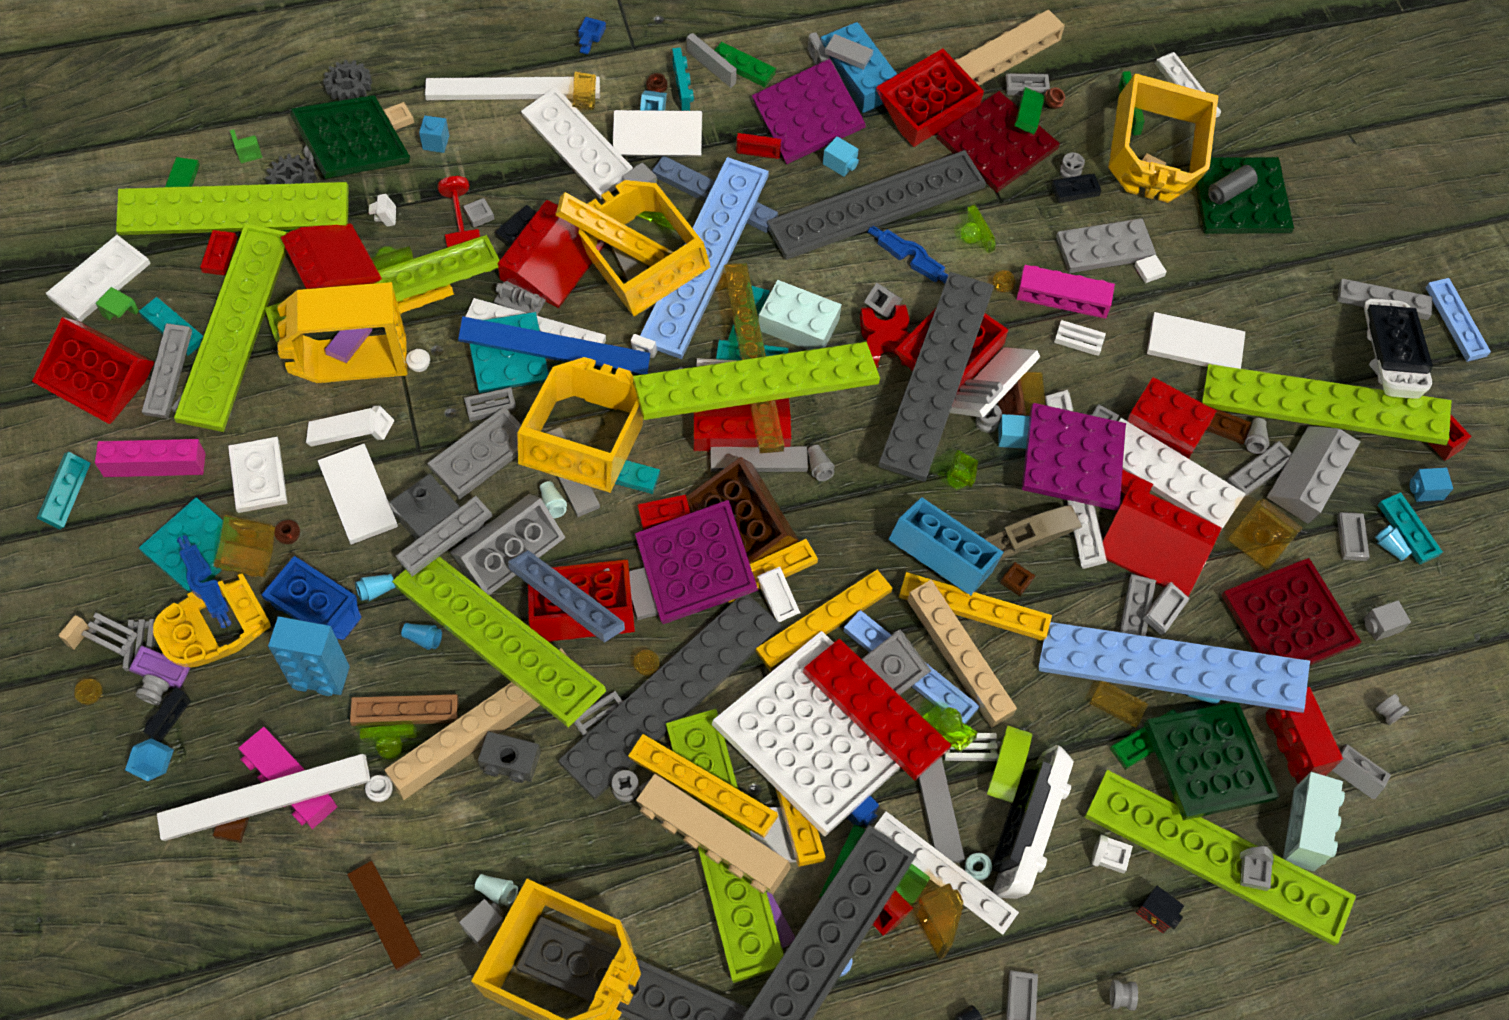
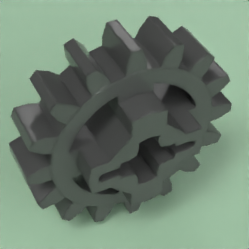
(347, 80)
(287, 173)

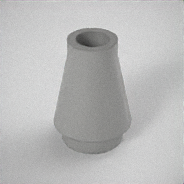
(1257, 438)
(820, 464)

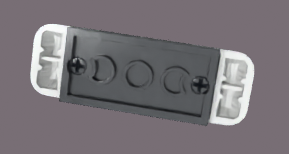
(1398, 348)
(1030, 823)

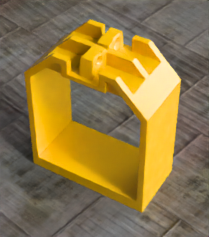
(1174, 102)
(664, 275)
(336, 311)
(568, 458)
(513, 935)

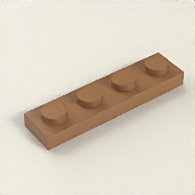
(404, 710)

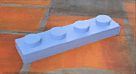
(1458, 319)

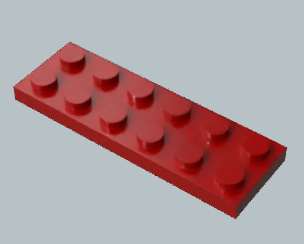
(877, 709)

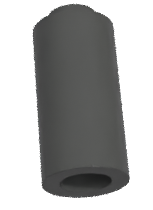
(1232, 184)

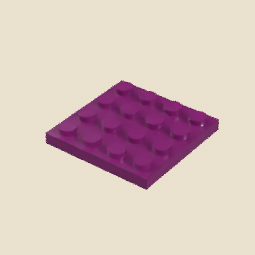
(808, 111)
(1074, 456)
(696, 562)

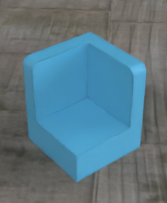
(149, 759)

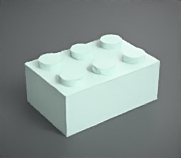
(799, 316)
(1314, 821)

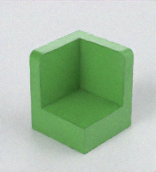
(246, 148)
(115, 304)
(912, 884)

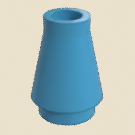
(424, 635)

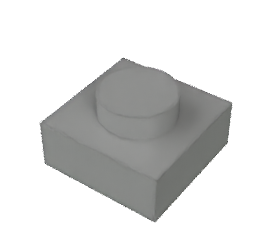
(478, 212)

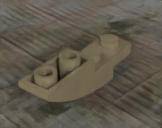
(1035, 531)

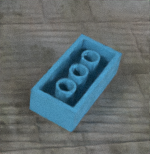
(859, 82)
(946, 546)
(309, 656)

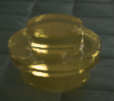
(1003, 281)
(646, 662)
(88, 691)

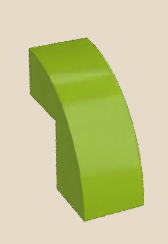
(1009, 764)

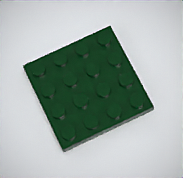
(349, 136)
(1255, 210)
(1211, 760)

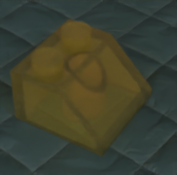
(1265, 533)
(244, 546)
(940, 916)

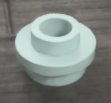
(978, 858)

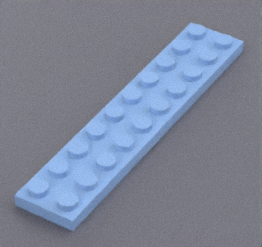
(719, 227)
(1176, 666)

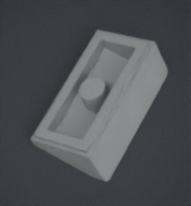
(1361, 772)

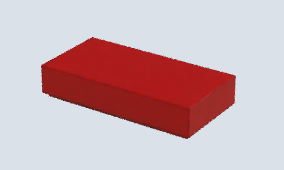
(758, 146)

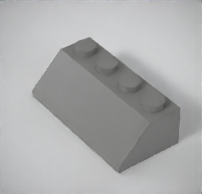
(1313, 471)
(515, 531)

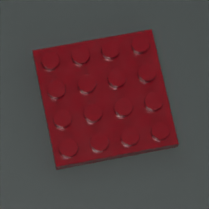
(995, 144)
(1291, 614)

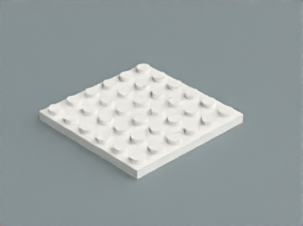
(806, 742)

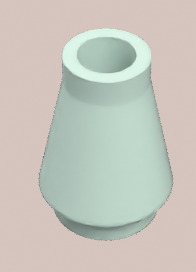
(553, 500)
(498, 890)

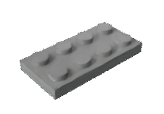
(1105, 245)
(478, 454)

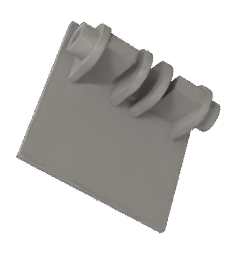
(518, 298)

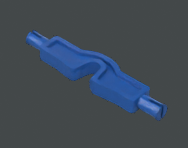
(901, 248)
(207, 591)

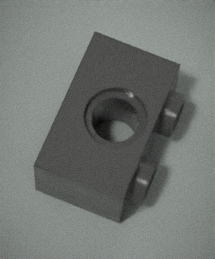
(499, 746)

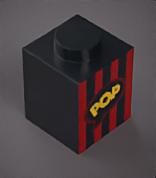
(1161, 910)

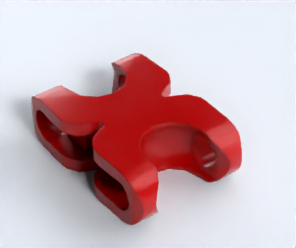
(884, 334)

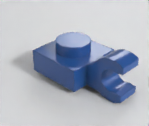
(590, 31)

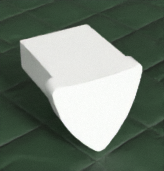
(1111, 854)

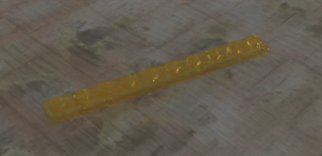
(751, 346)

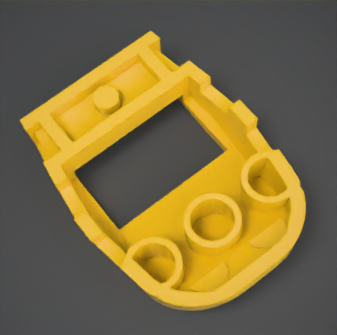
(186, 636)

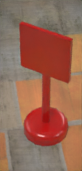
(453, 188)

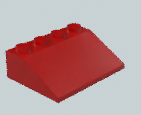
(929, 96)
(330, 256)
(547, 257)
(987, 343)
(91, 370)
(735, 426)
(1159, 540)
(608, 588)

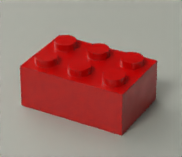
(1171, 417)
(1305, 739)

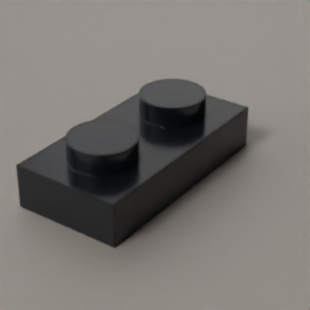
(1076, 188)
(513, 227)
(170, 711)

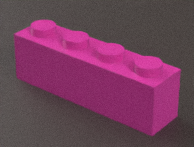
(1065, 291)
(150, 458)
(273, 762)

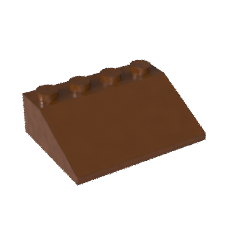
(755, 510)

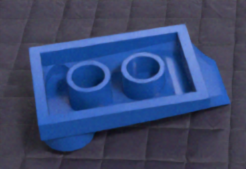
(313, 598)

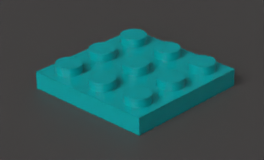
(504, 369)
(200, 527)

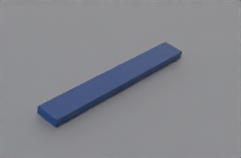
(551, 345)

